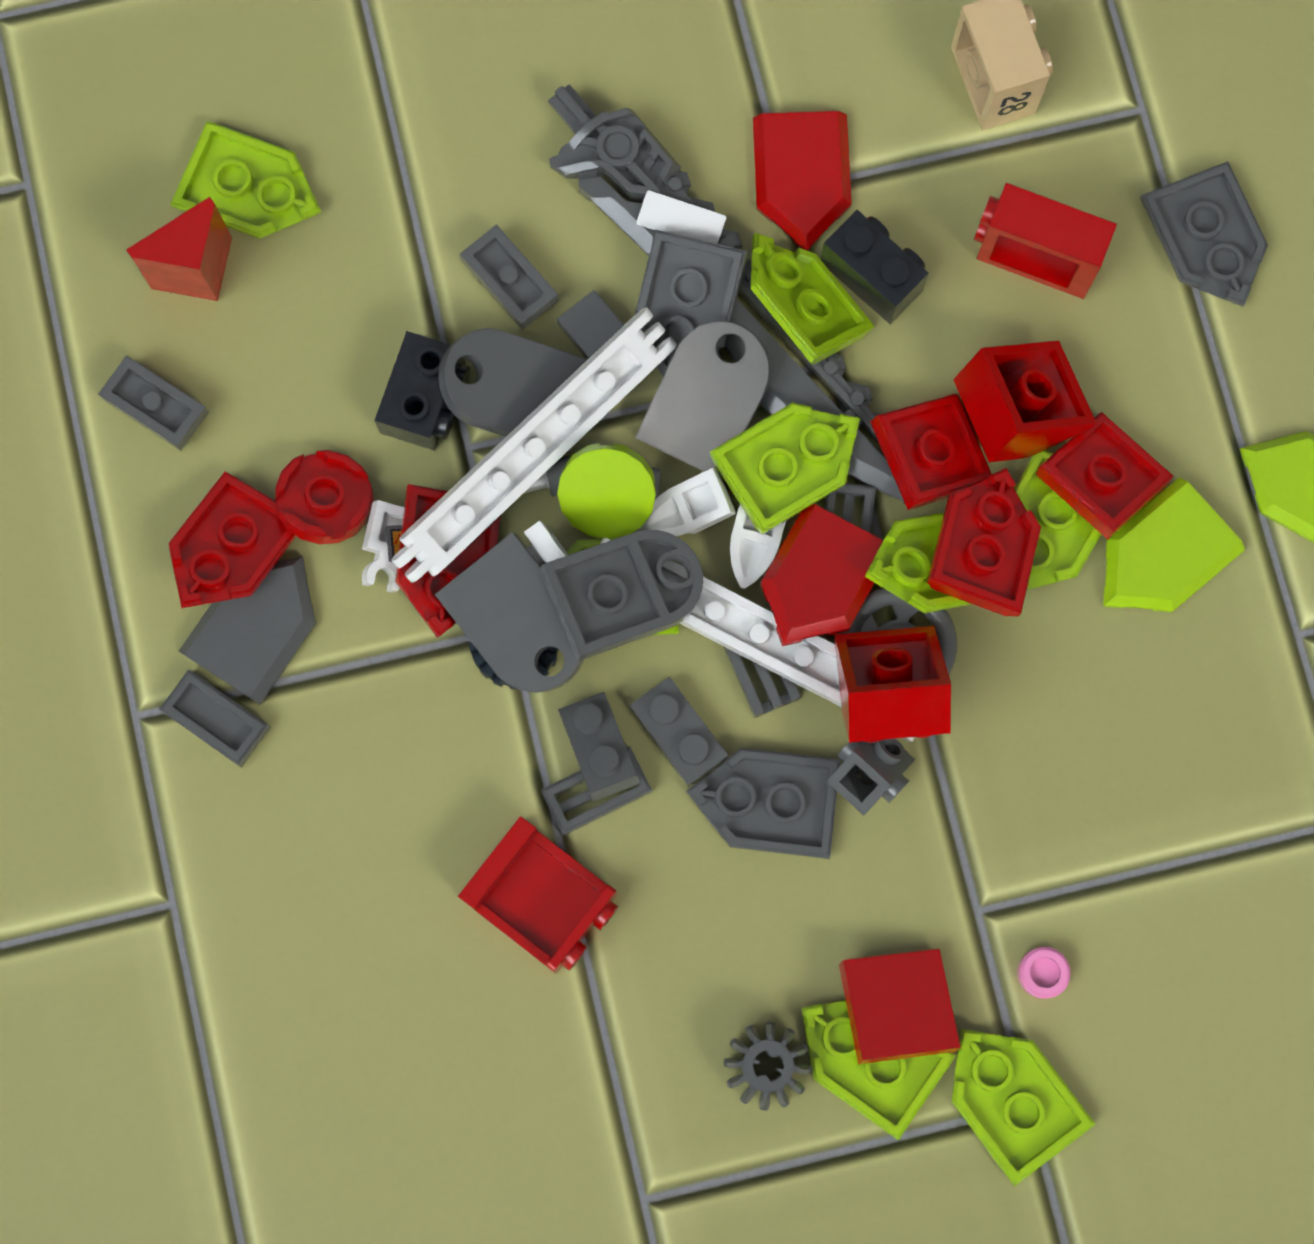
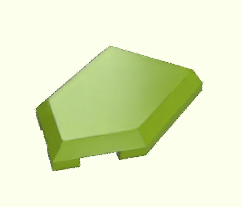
(248, 179)
(805, 299)
(787, 462)
(1284, 480)
(1064, 534)
(1167, 551)
(906, 561)
(881, 1091)
(1015, 1102)

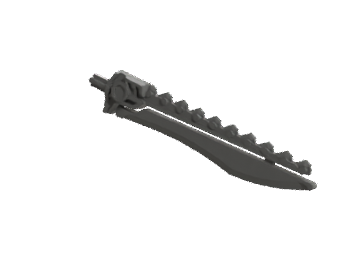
(632, 160)

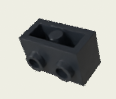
(874, 265)
(412, 400)

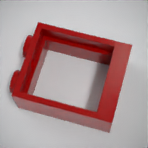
(1043, 240)

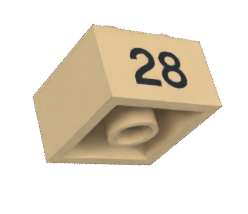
(1001, 60)

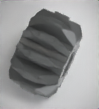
(761, 1082)

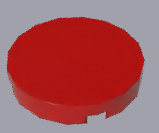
(323, 497)

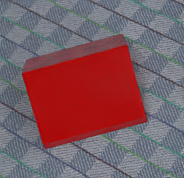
(186, 253)

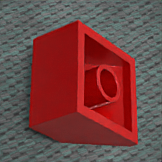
(1022, 399)
(893, 684)

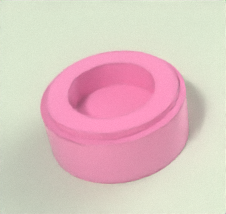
(1043, 972)

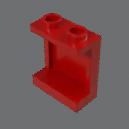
(539, 896)

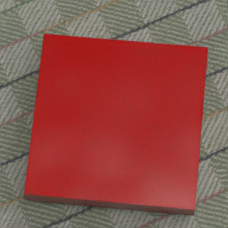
(930, 450)
(1104, 476)
(899, 1006)

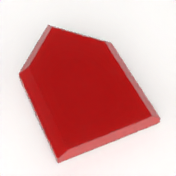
(802, 171)
(227, 544)
(986, 546)
(819, 576)
(423, 591)

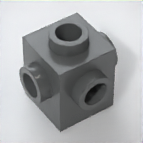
(871, 772)

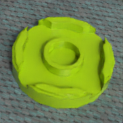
(607, 490)

